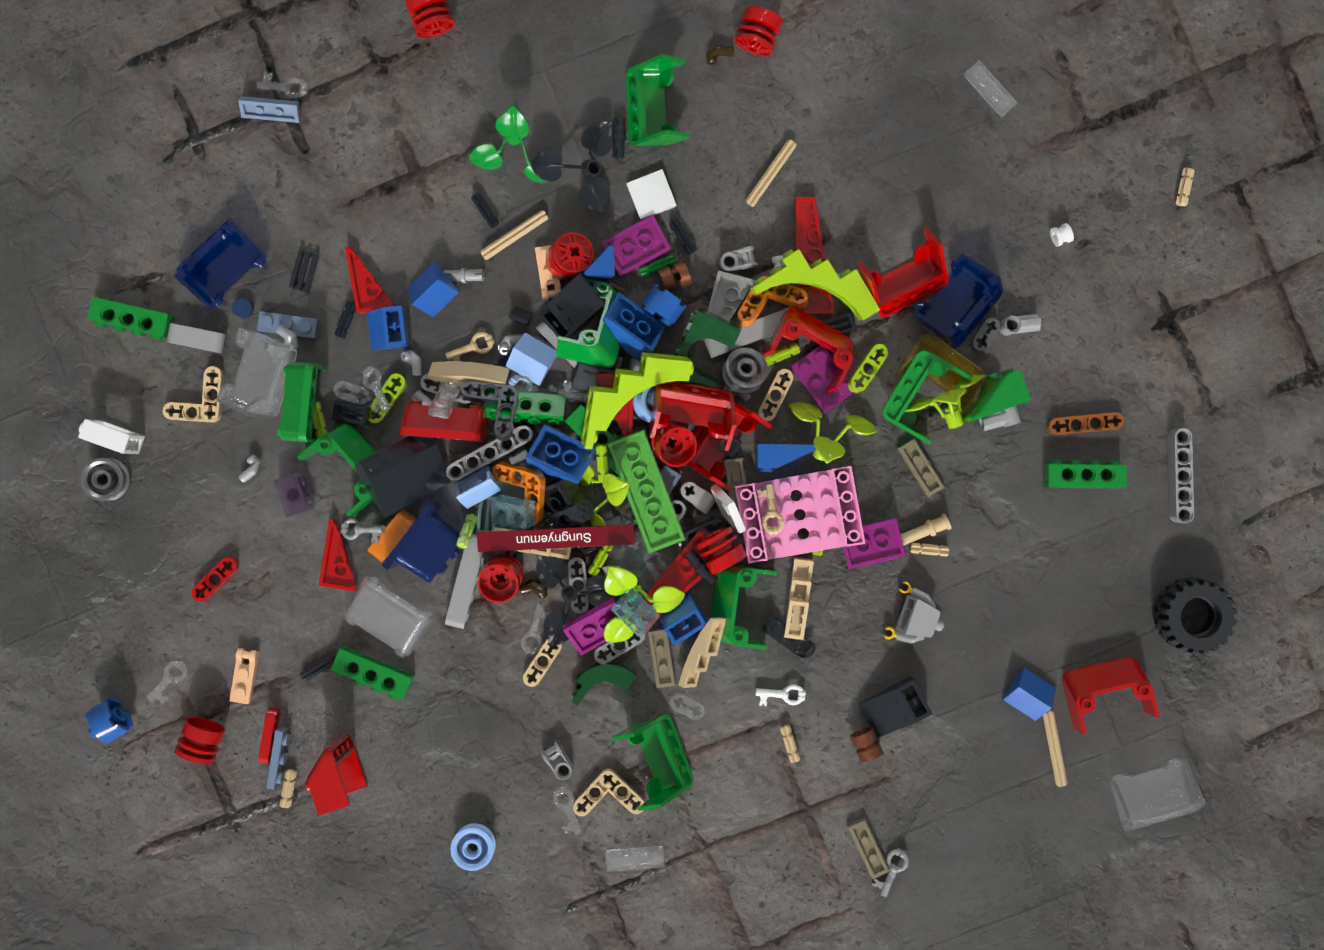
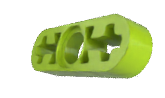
(876, 364)
(389, 383)

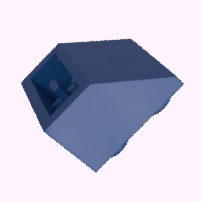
(388, 328)
(683, 620)

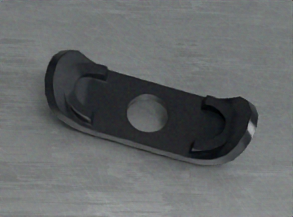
(577, 514)
(713, 520)
(775, 628)

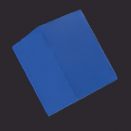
(602, 267)
(432, 291)
(1030, 694)

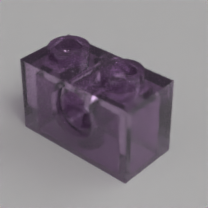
(285, 488)

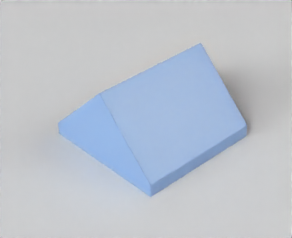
(531, 358)
(476, 487)

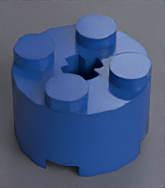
(663, 305)
(108, 721)

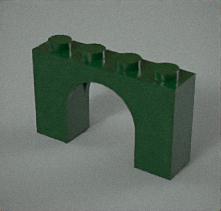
(706, 326)

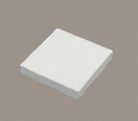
(651, 194)
(728, 508)

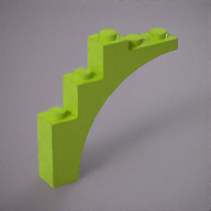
(848, 288)

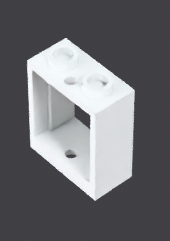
(111, 436)

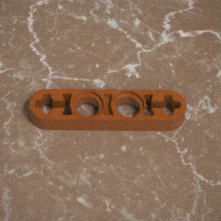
(1085, 423)

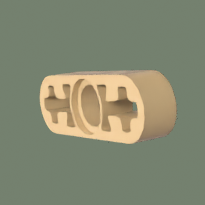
(777, 379)
(530, 670)

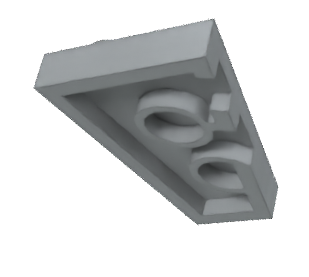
(728, 294)

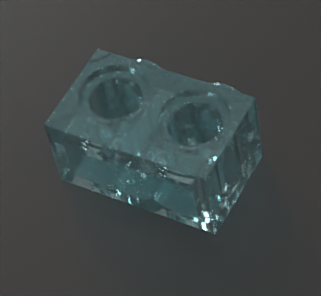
(513, 510)
(633, 615)

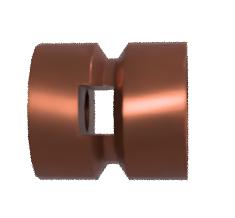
(668, 279)
(867, 747)

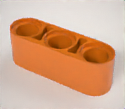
(392, 535)

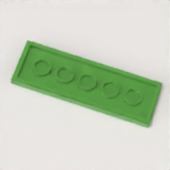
(646, 491)

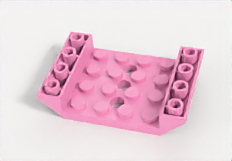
(829, 507)

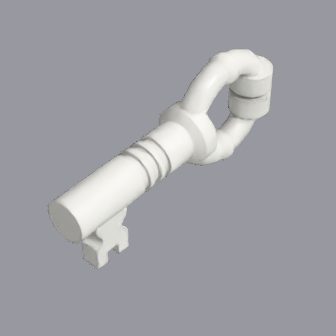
(764, 693)

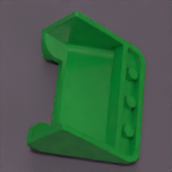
(999, 394)

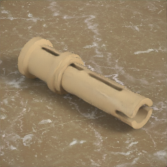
(930, 528)

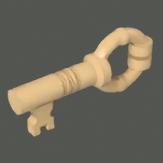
(455, 354)
(769, 493)

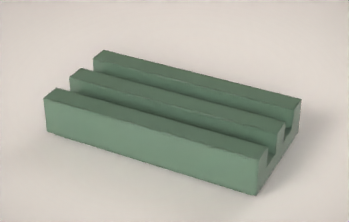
(487, 519)

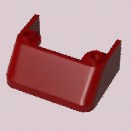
(911, 281)
(797, 322)
(694, 406)
(461, 425)
(708, 458)
(1100, 678)
(335, 776)

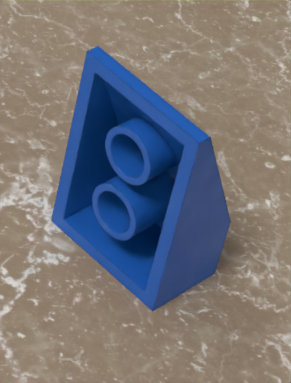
(633, 326)
(559, 455)
(776, 455)

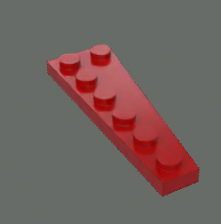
(809, 242)
(681, 572)

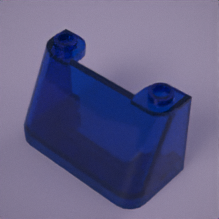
(219, 263)
(962, 302)

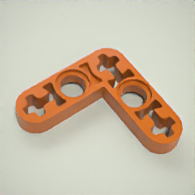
(786, 299)
(527, 482)

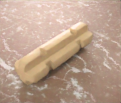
(1184, 186)
(929, 549)
(789, 743)
(288, 788)

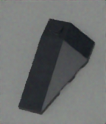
(561, 495)

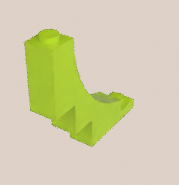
(606, 402)

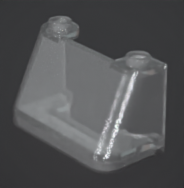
(260, 377)
(388, 616)
(1156, 795)

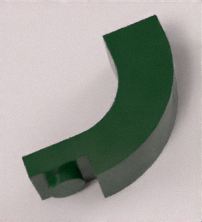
(609, 672)

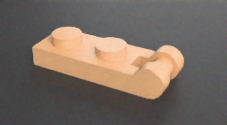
(546, 277)
(244, 676)

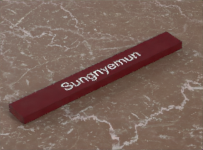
(555, 538)

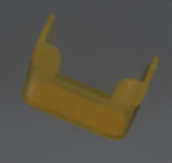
(932, 344)

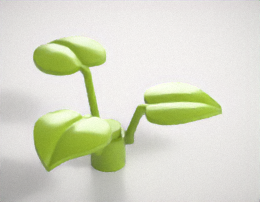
(951, 414)
(825, 448)
(614, 488)
(621, 581)

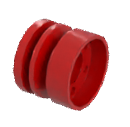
(430, 17)
(758, 30)
(560, 261)
(673, 444)
(721, 550)
(498, 588)
(199, 740)

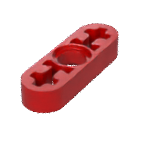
(207, 579)
(270, 726)

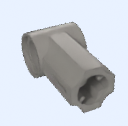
(1020, 324)
(1003, 418)

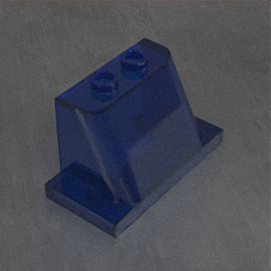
(426, 545)

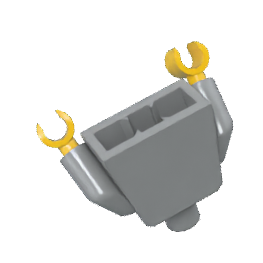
(917, 618)

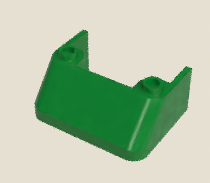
(647, 102)
(593, 346)
(907, 387)
(299, 401)
(353, 448)
(726, 598)
(664, 757)

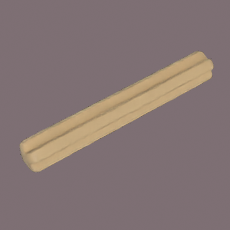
(771, 172)
(514, 234)
(1055, 748)

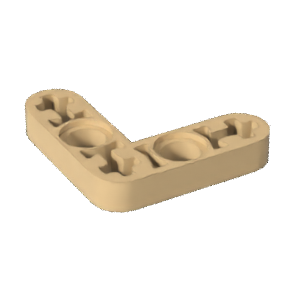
(204, 408)
(604, 788)

